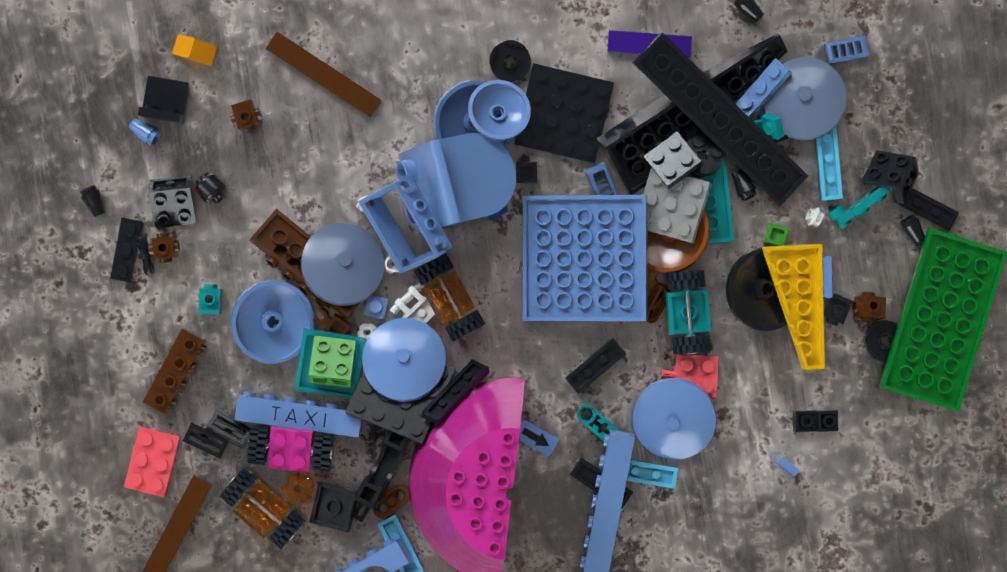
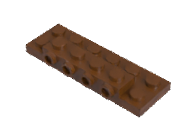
(283, 248)

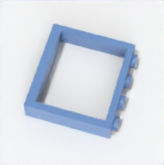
(389, 231)

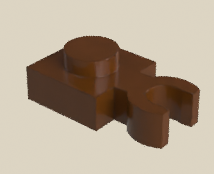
(333, 324)

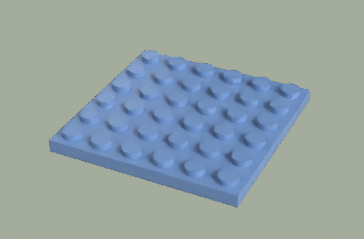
(585, 258)

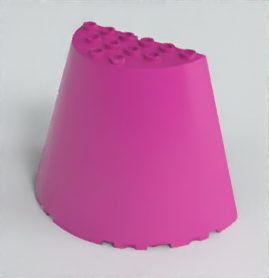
(464, 475)

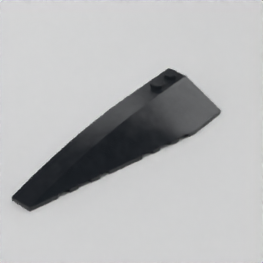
(658, 121)

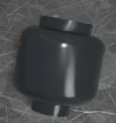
(210, 188)

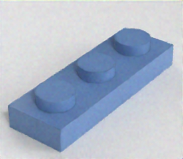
(763, 88)

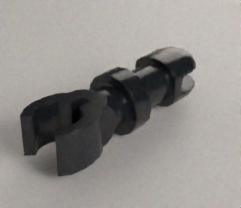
(142, 244)

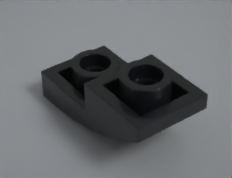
(815, 420)

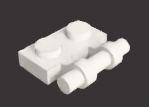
(420, 311)

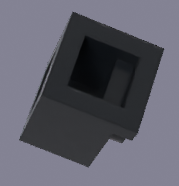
(837, 301)

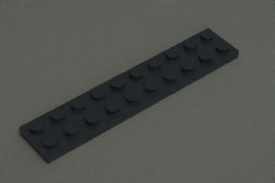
(720, 119)

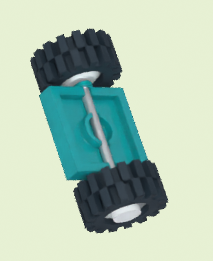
(688, 312)

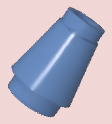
(147, 133)

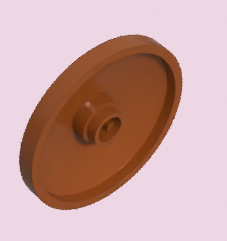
(674, 255)

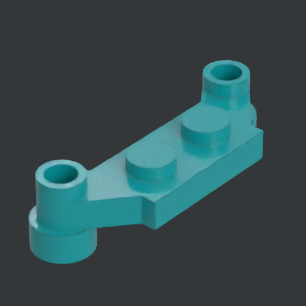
(861, 207)

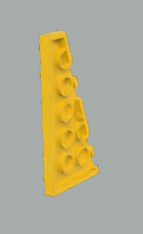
(799, 286)

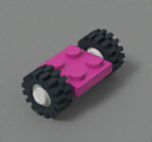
(290, 448)

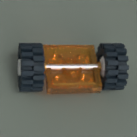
(448, 297)
(261, 508)

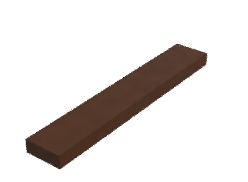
(323, 74)
(178, 525)

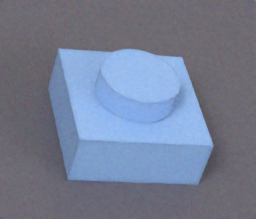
(376, 306)

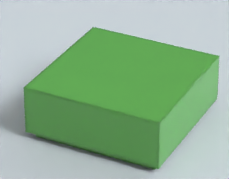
(776, 235)

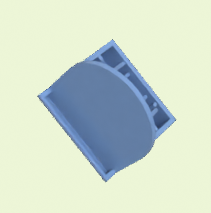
(460, 177)

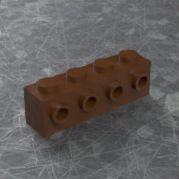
(175, 370)

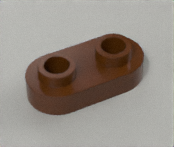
(656, 302)
(392, 502)

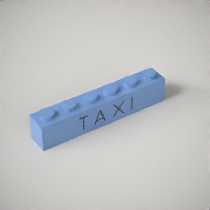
(296, 415)

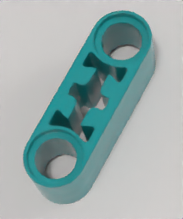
(594, 428)

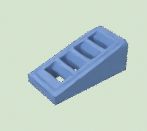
(830, 53)
(596, 168)

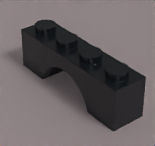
(379, 478)

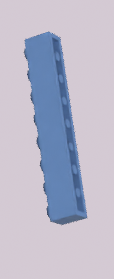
(608, 501)

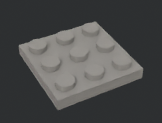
(675, 210)

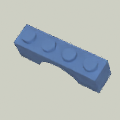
(391, 557)

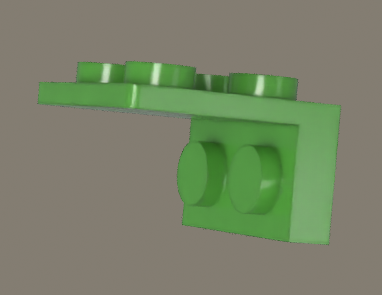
(332, 361)

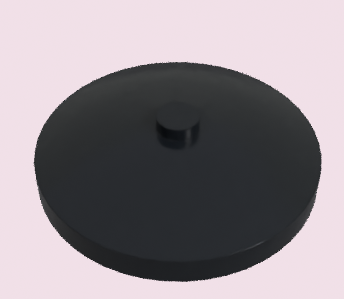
(753, 293)

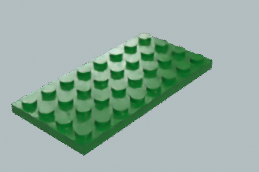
(943, 319)

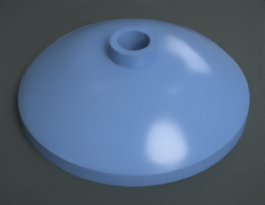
(500, 98)

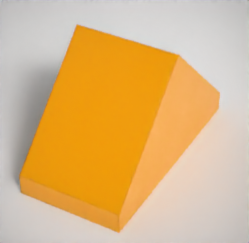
(194, 50)

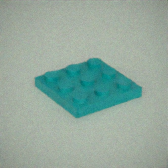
(302, 379)

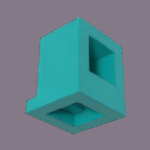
(215, 306)

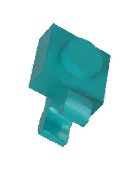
(770, 125)

